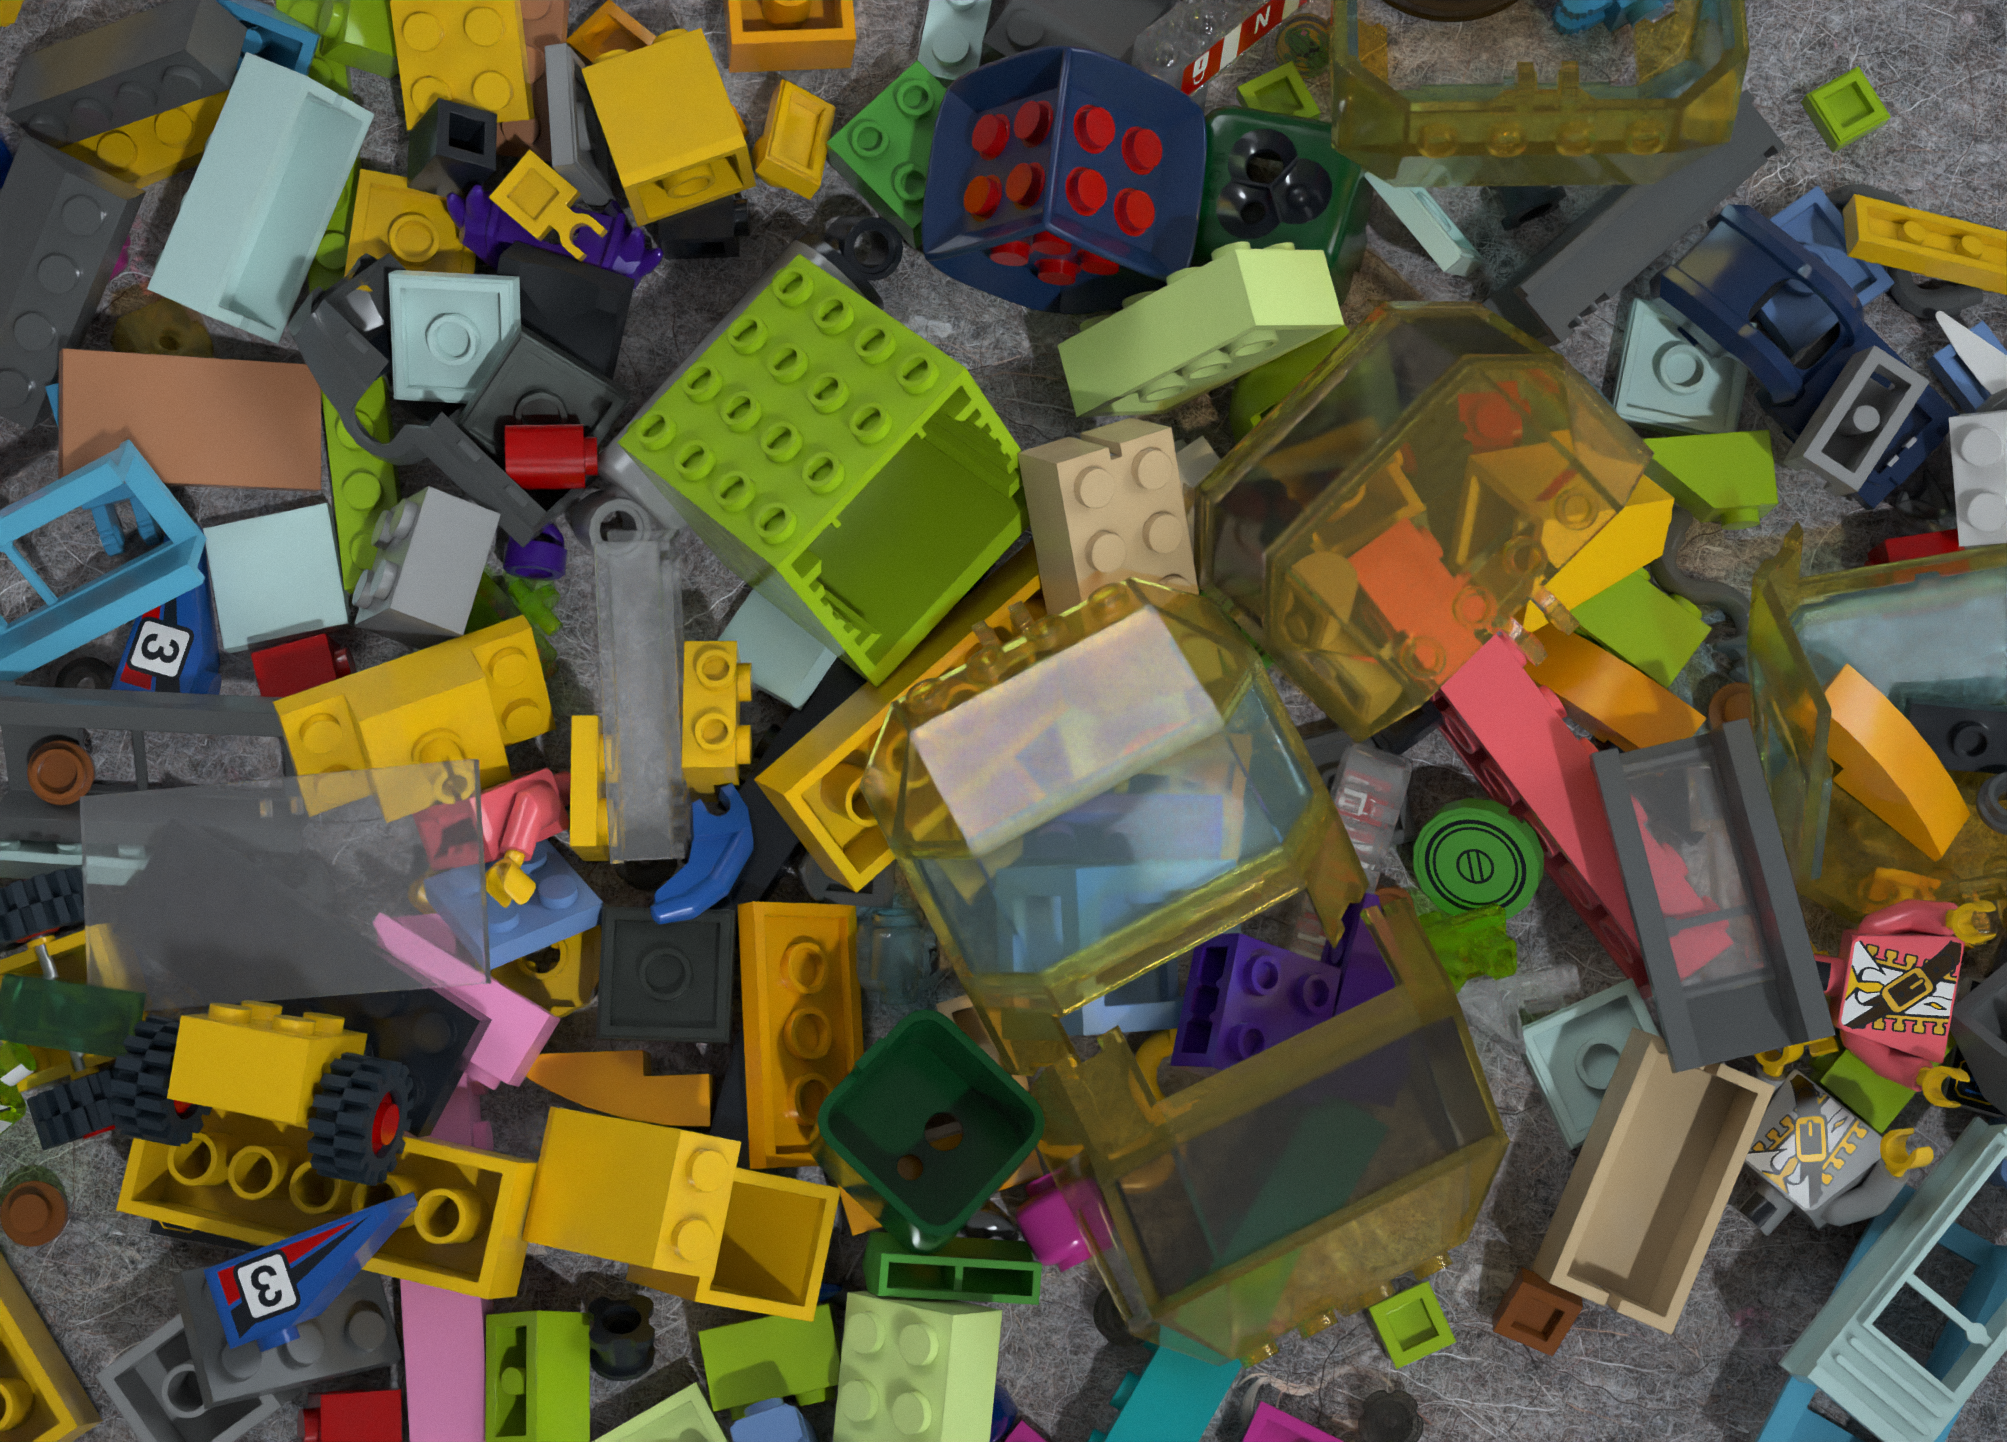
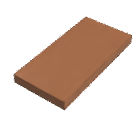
(193, 418)

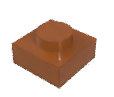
(1536, 1312)

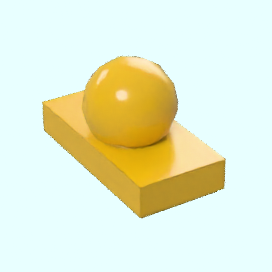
(794, 140)

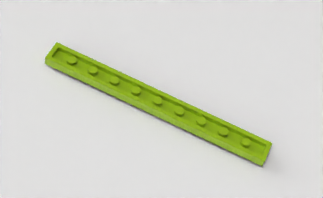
(359, 480)

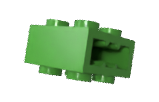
(889, 147)

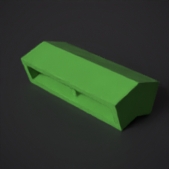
(960, 1271)

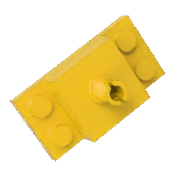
(425, 707)

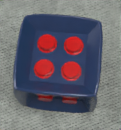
(1063, 180)

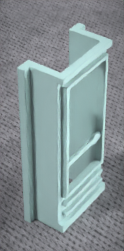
(1863, 1366)

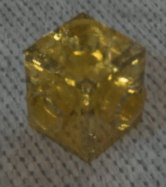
(161, 330)

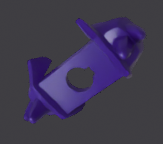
(490, 230)

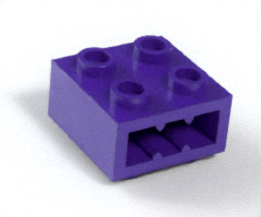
(1246, 1000)

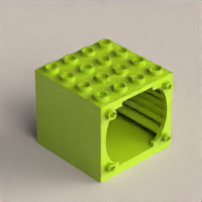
(837, 467)

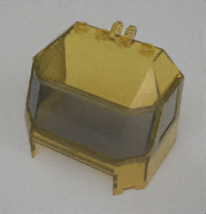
(1409, 506)
(1286, 1174)

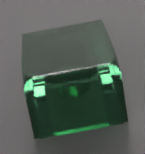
(68, 1014)

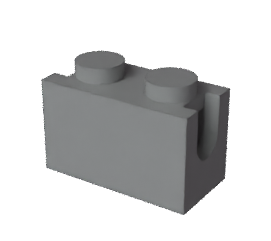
(1856, 421)

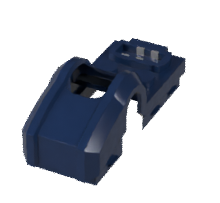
(1731, 278)

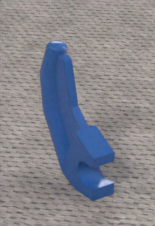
(716, 858)

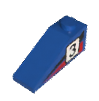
(174, 645)
(300, 1276)

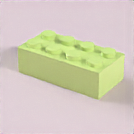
(1200, 330)
(916, 1370)

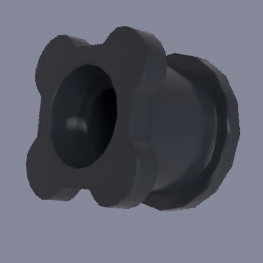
(1528, 202)
(621, 1337)

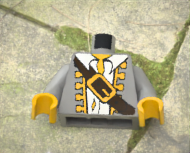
(1819, 1155)

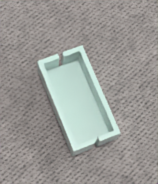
(261, 198)

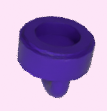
(537, 559)

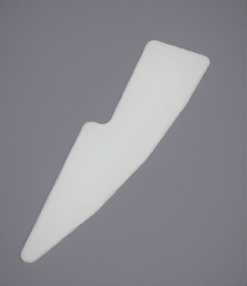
(1981, 358)

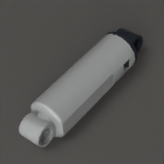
(628, 486)

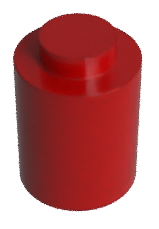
(549, 456)

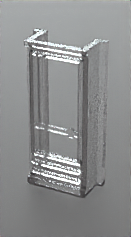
(642, 693)

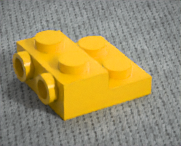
(711, 717)

